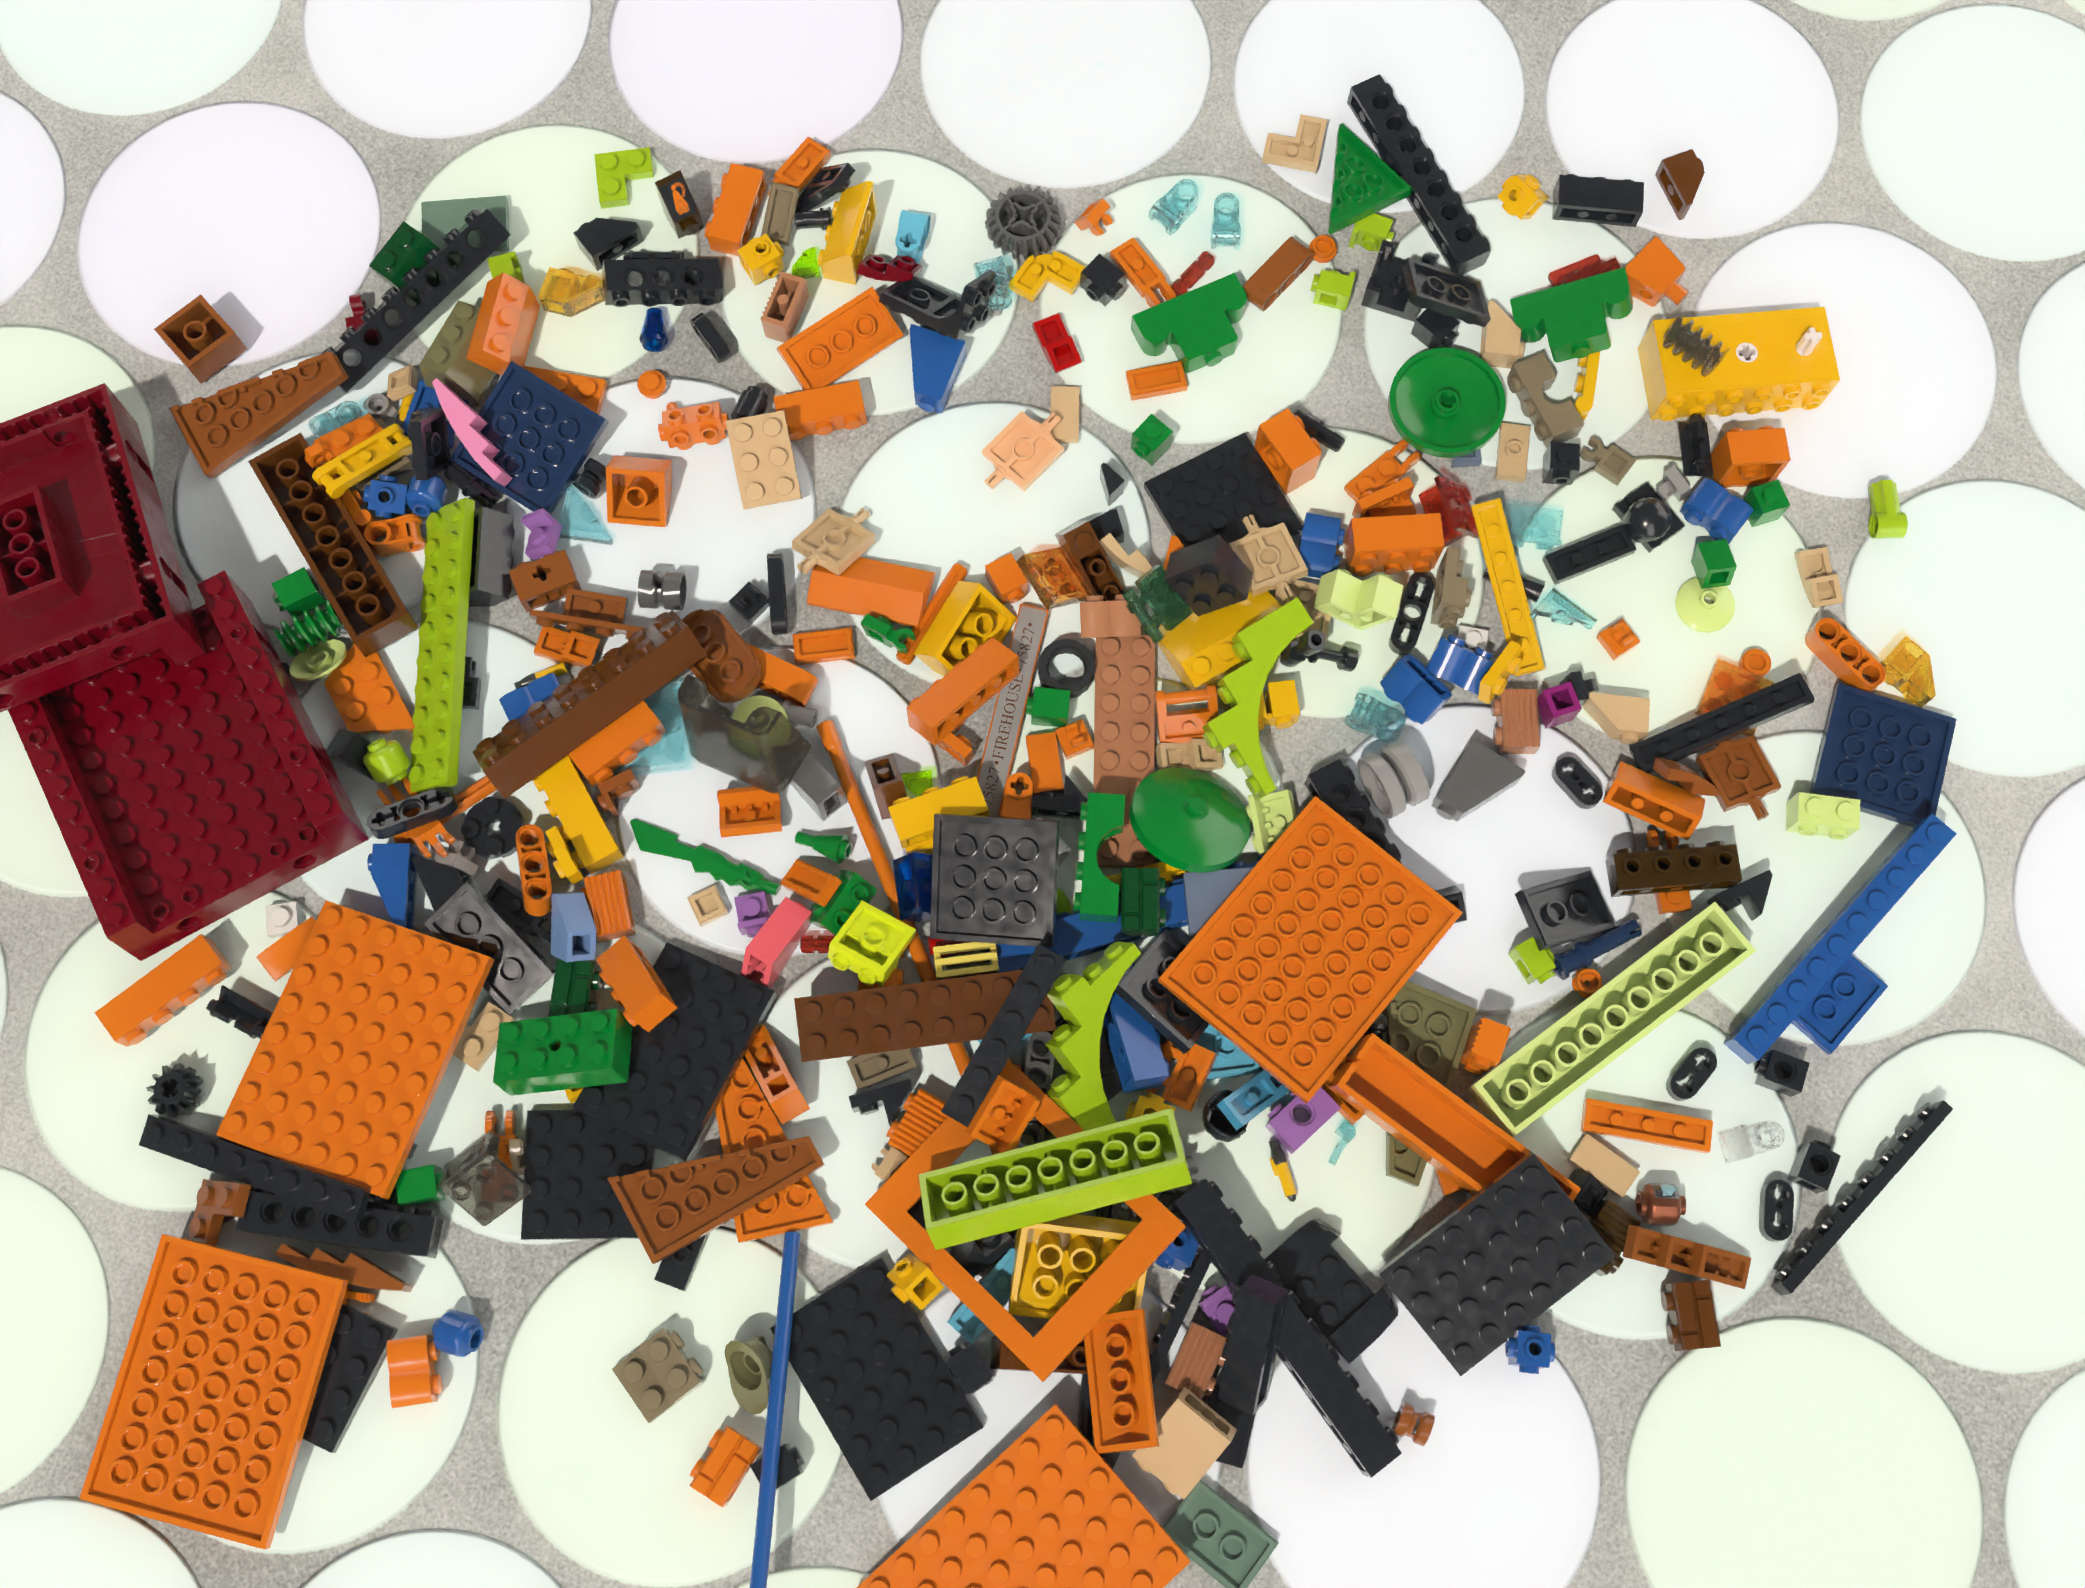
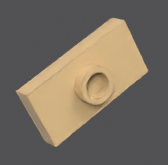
(1512, 452)

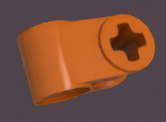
(399, 535)
(1017, 805)

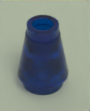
(654, 332)

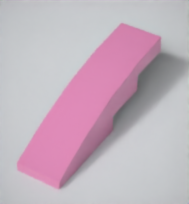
(467, 427)

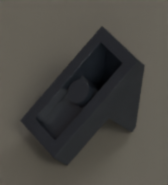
(1067, 807)
(1749, 894)
(891, 1096)
(980, 1253)

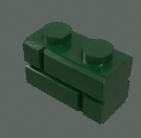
(1141, 902)
(574, 988)

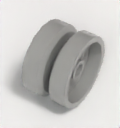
(1393, 779)

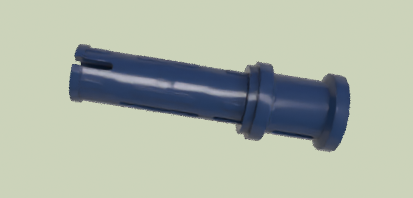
(1584, 953)

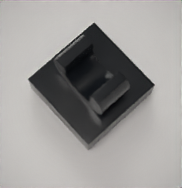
(749, 602)
(1581, 686)

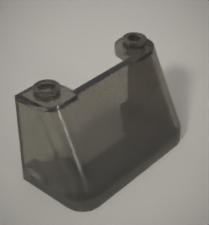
(758, 752)

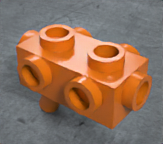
(693, 425)

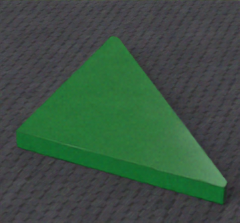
(1360, 182)

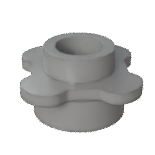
(379, 400)

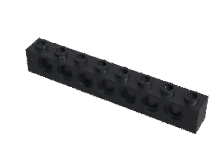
(491, 236)
(1460, 256)

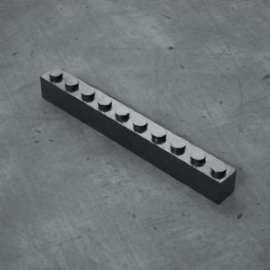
(1299, 1346)

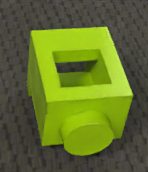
(1371, 232)
(506, 263)
(1332, 289)
(1533, 963)

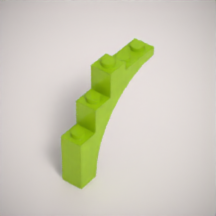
(1242, 689)
(1077, 1044)

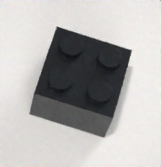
(1208, 575)

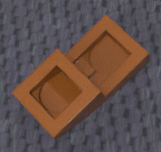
(1685, 777)

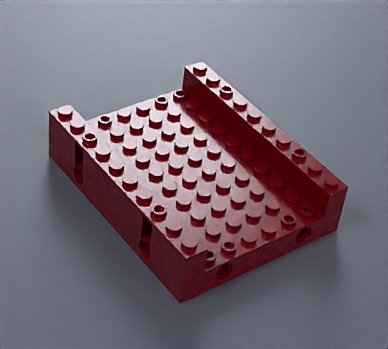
(83, 550)
(188, 779)

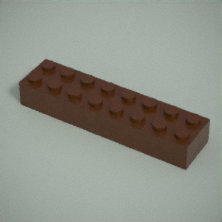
(333, 548)
(588, 703)
(907, 1016)

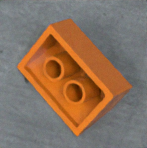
(504, 324)

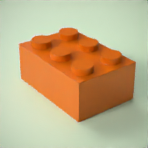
(1393, 544)

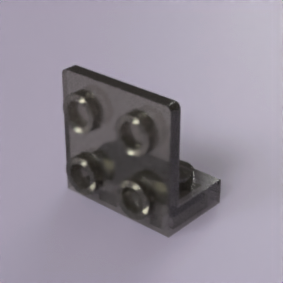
(482, 1181)

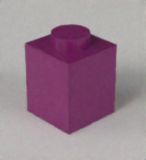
(1558, 705)

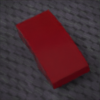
(898, 269)

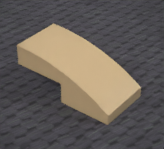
(1134, 563)
(1817, 577)
(1191, 755)

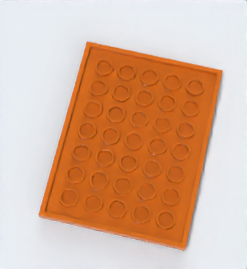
(1310, 948)
(356, 1048)
(215, 1391)
(1039, 1519)

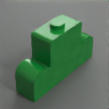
(1574, 314)
(1194, 324)

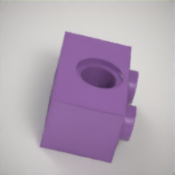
(1293, 1133)

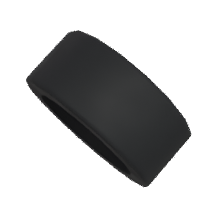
(1070, 647)

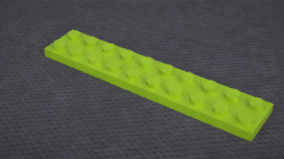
(442, 647)

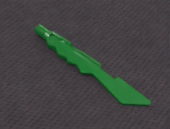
(703, 860)

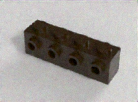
(1673, 869)

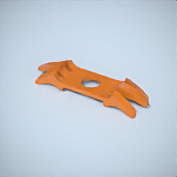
(422, 833)

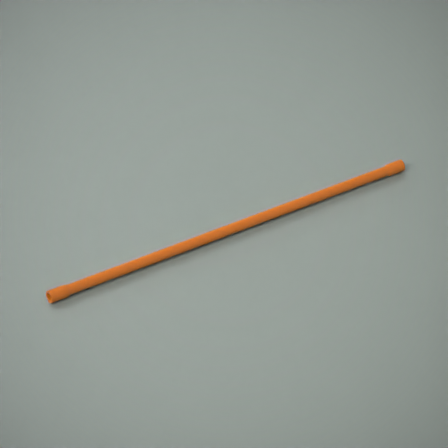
(833, 746)

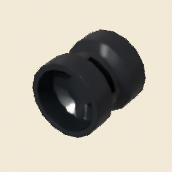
(591, 478)

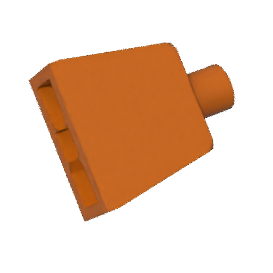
(1656, 274)

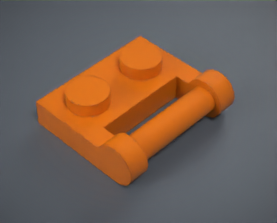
(1184, 724)

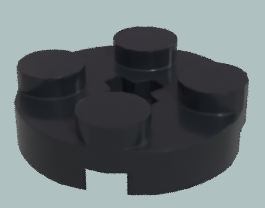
(481, 816)

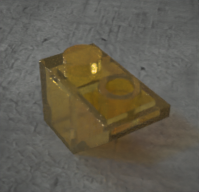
(569, 292)
(1910, 672)

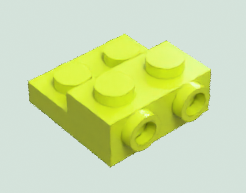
(870, 944)

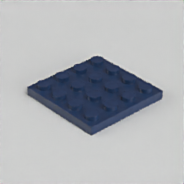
(539, 438)
(1883, 755)

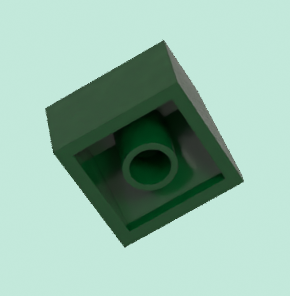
(402, 253)

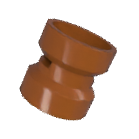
(1413, 1424)

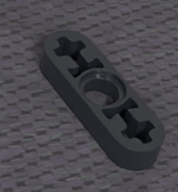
(777, 593)
(1409, 593)
(394, 827)

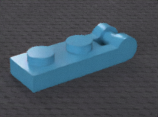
(1252, 1099)

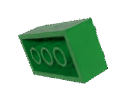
(563, 1052)

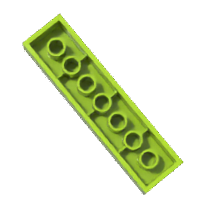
(1053, 1179)

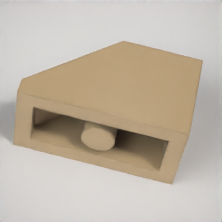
(1500, 339)
(1620, 716)

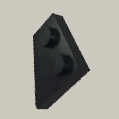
(824, 185)

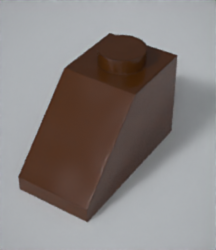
(1680, 180)
(885, 782)

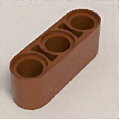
(1277, 273)

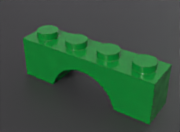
(1098, 894)

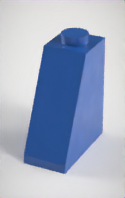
(934, 366)

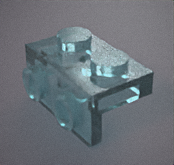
(1534, 525)

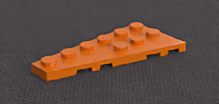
(749, 1123)

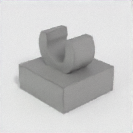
(1674, 485)
(458, 859)

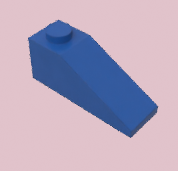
(395, 879)

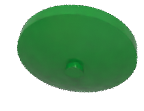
(1446, 402)
(1189, 820)

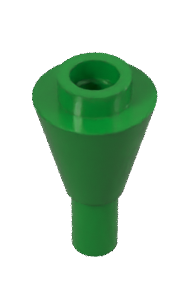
(831, 846)

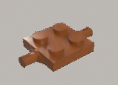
(1739, 774)

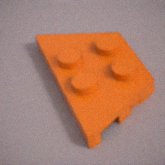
(367, 695)

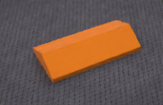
(873, 589)
(1121, 1383)

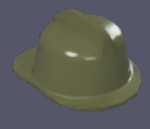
(749, 1372)

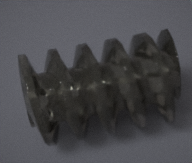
(1694, 346)

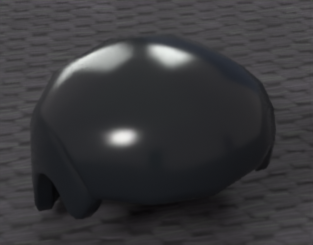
(1647, 520)
(1215, 1121)

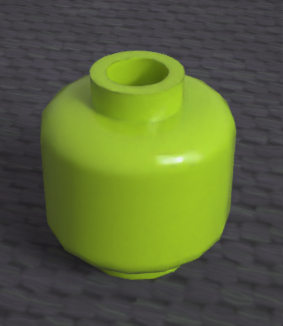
(386, 761)

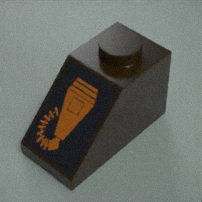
(679, 205)

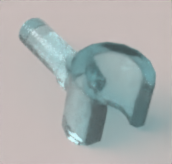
(1346, 1133)

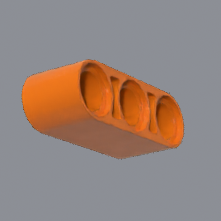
(1842, 641)
(785, 679)
(533, 858)

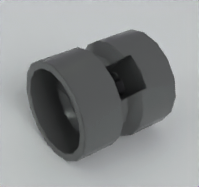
(662, 590)

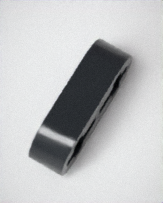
(710, 337)
(1577, 782)
(1696, 1079)
(1768, 1210)

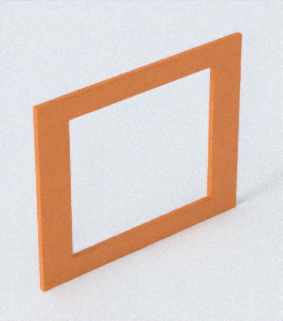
(1086, 1306)

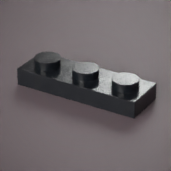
(1589, 554)

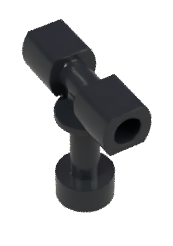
(1312, 647)

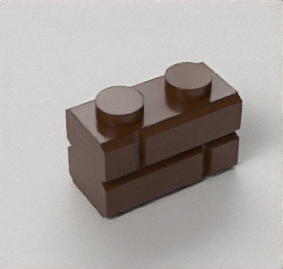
(1690, 1315)

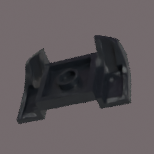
(1332, 1290)

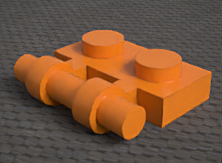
(1188, 1075)

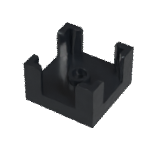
(1388, 287)

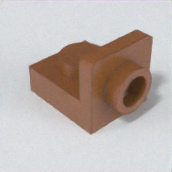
(618, 787)

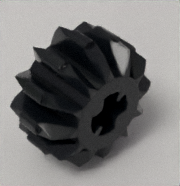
(166, 1099)

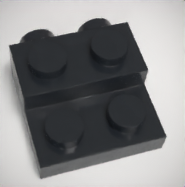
(429, 442)

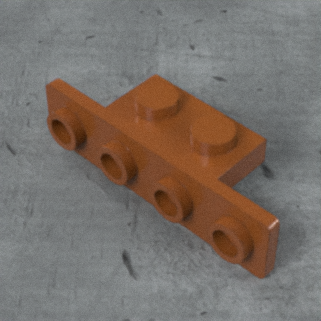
(590, 611)

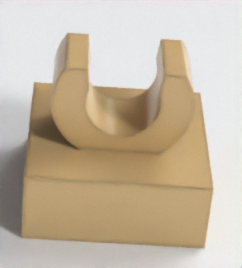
(891, 1162)

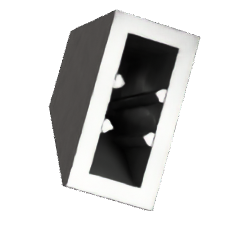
(1475, 781)
(818, 788)

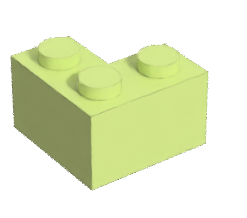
(1358, 601)

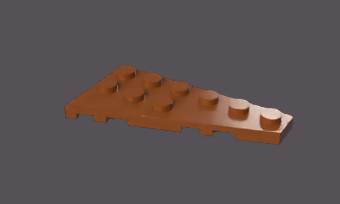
(247, 413)
(697, 1196)

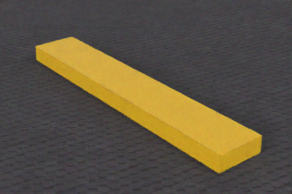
(1507, 583)

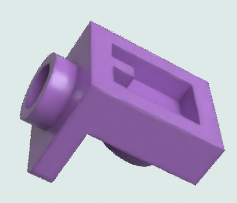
(543, 535)
(751, 913)
(1218, 1307)

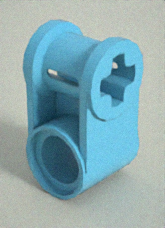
(912, 234)

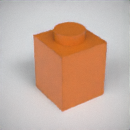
(1006, 579)

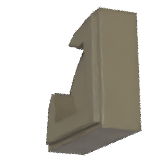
(517, 1147)

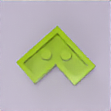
(617, 168)

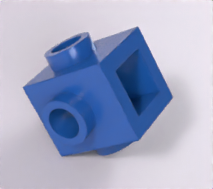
(397, 492)
(1179, 1253)
(1518, 1350)

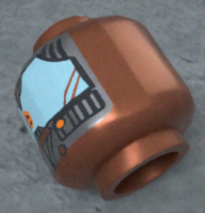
(1660, 1204)

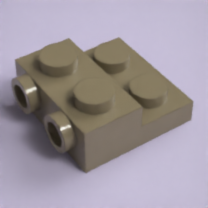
(1450, 591)
(659, 1374)

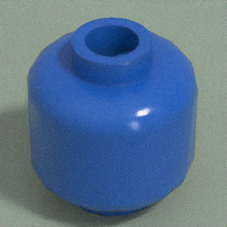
(426, 495)
(457, 1333)

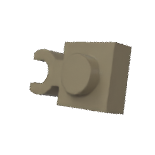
(1611, 463)

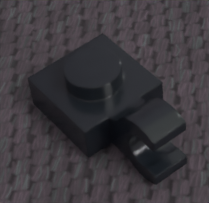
(472, 686)

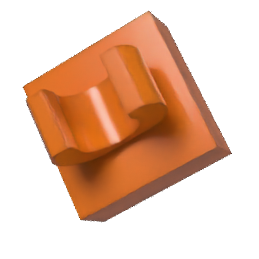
(1092, 215)
(1618, 639)
(1074, 739)

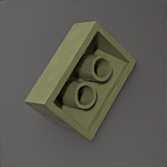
(448, 355)

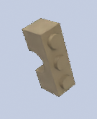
(1550, 420)

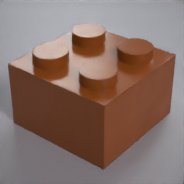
(200, 339)

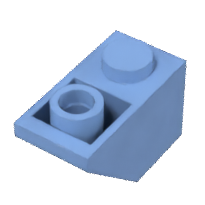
(572, 927)

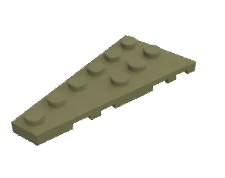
(1432, 1036)

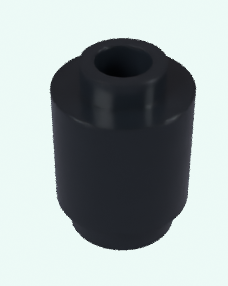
(750, 403)

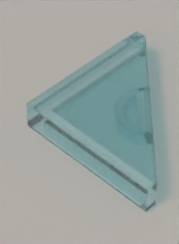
(580, 522)
(1562, 610)

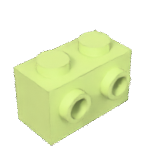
(1822, 815)

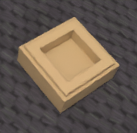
(402, 382)
(707, 905)

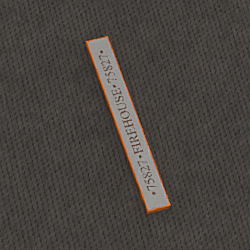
(1011, 707)

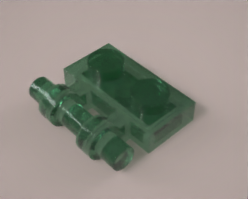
(1163, 600)

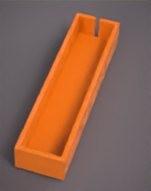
(1430, 1117)

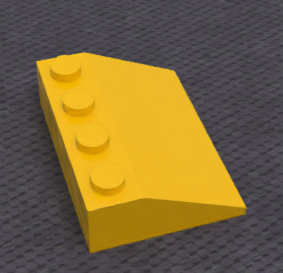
(1202, 645)
(1059, 1257)

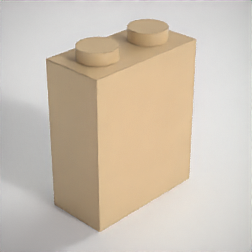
(1189, 1443)

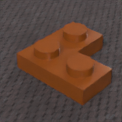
(214, 1202)

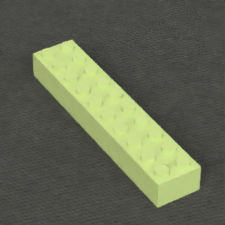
(1611, 1020)

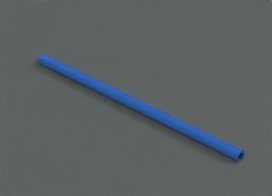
(775, 1411)

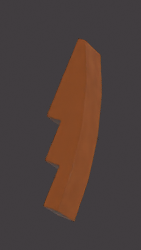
(1686, 1256)
(355, 1269)

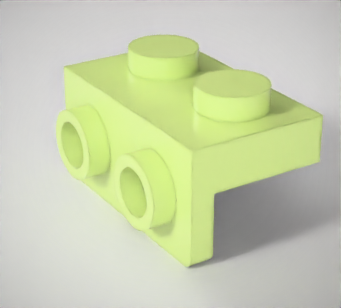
(1270, 818)

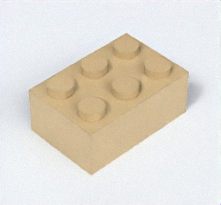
(763, 459)

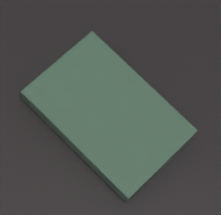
(444, 215)
(1219, 1537)

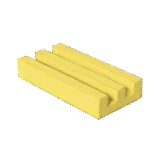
(965, 947)

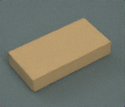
(1065, 405)
(1603, 1165)

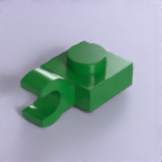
(882, 631)

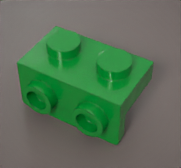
(843, 902)

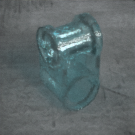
(1172, 209)
(1225, 226)
(1001, 297)
(334, 418)
(1373, 717)

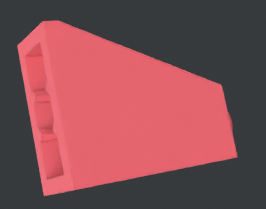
(775, 943)

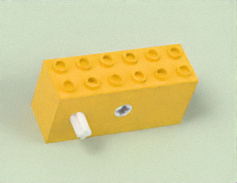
(1772, 364)

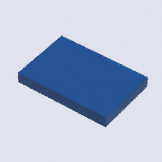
(1840, 1005)

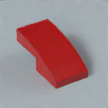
(1056, 343)

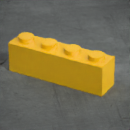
(579, 816)

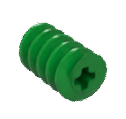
(309, 629)

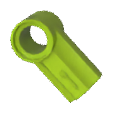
(1886, 517)

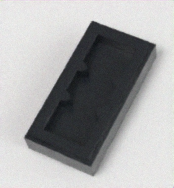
(678, 1267)

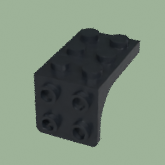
(939, 308)

